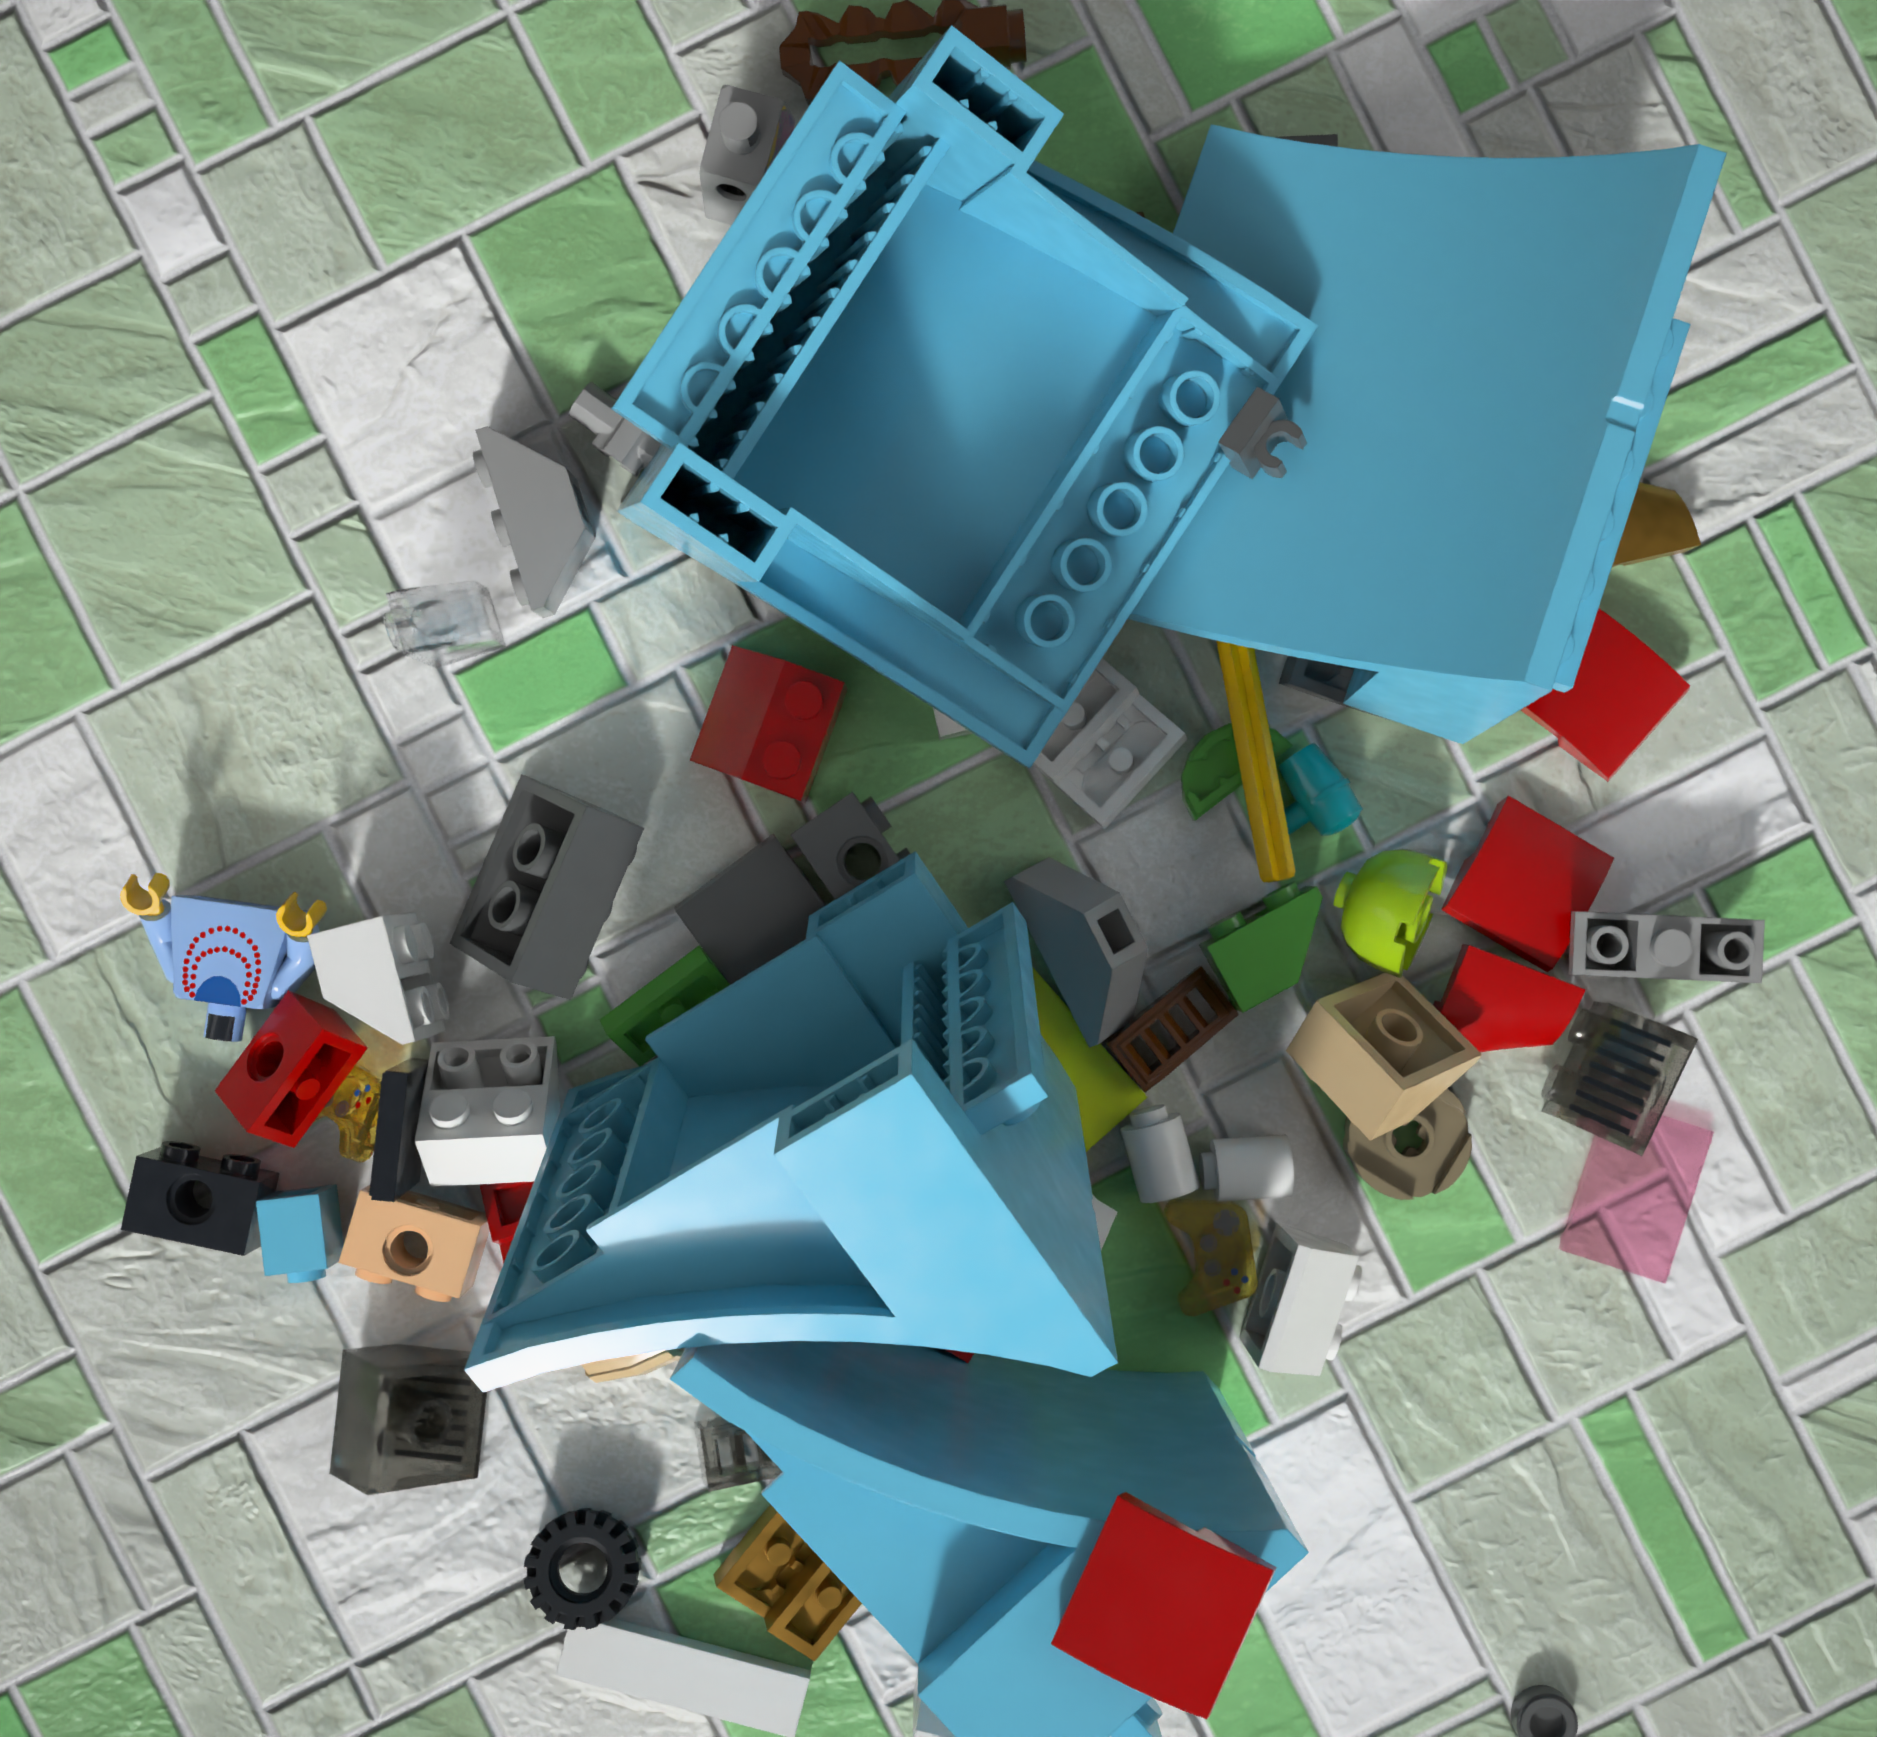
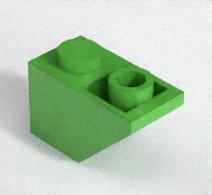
(1266, 950)

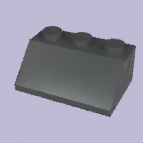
(546, 888)

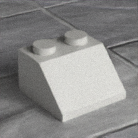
(1299, 1302)

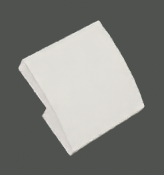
(1108, 745)

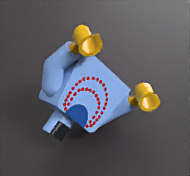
(226, 949)

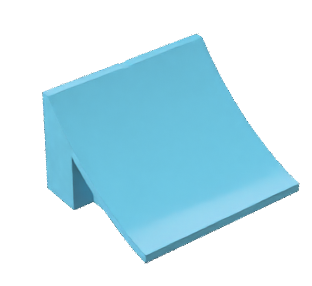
(948, 395)
(1462, 410)
(823, 1159)
(976, 1497)

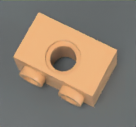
(453, 1238)

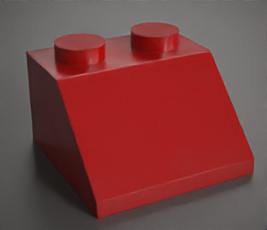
(769, 722)

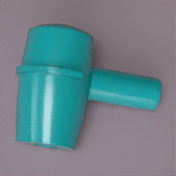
(1319, 793)

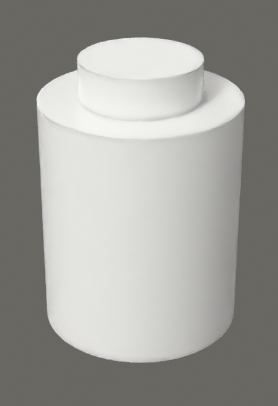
(1159, 1155)
(1248, 1168)

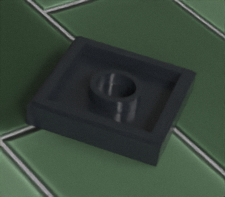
(395, 1156)

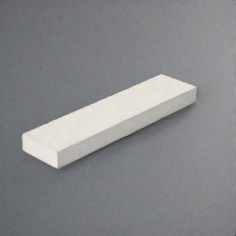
(686, 1674)

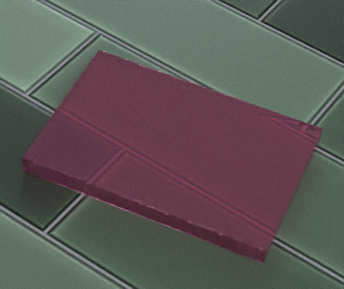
(1636, 1205)

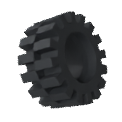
(543, 1572)

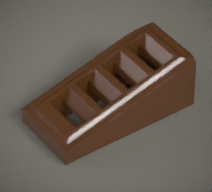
(1168, 1061)

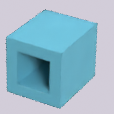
(300, 1232)

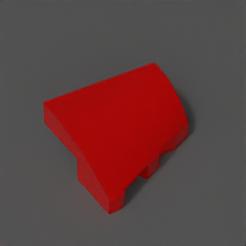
(1506, 1003)

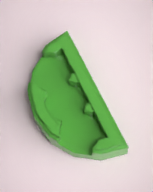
(1214, 769)

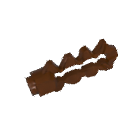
(990, 27)

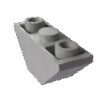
(537, 516)
(1085, 944)
(1666, 947)

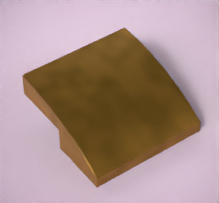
(787, 1585)

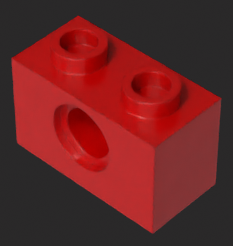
(290, 1069)

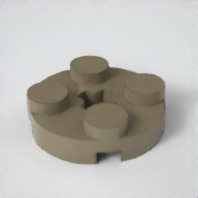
(1414, 1171)

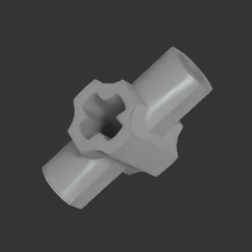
(614, 433)

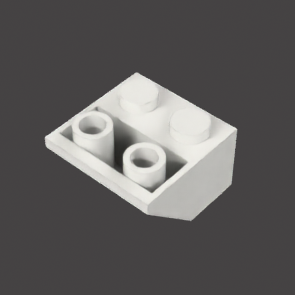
(382, 975)
(488, 1110)

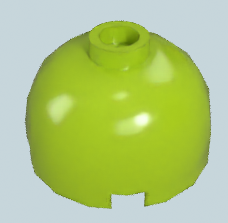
(1389, 907)

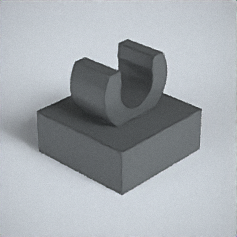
(1256, 433)

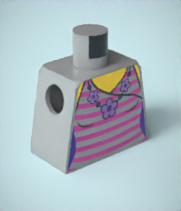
(740, 147)

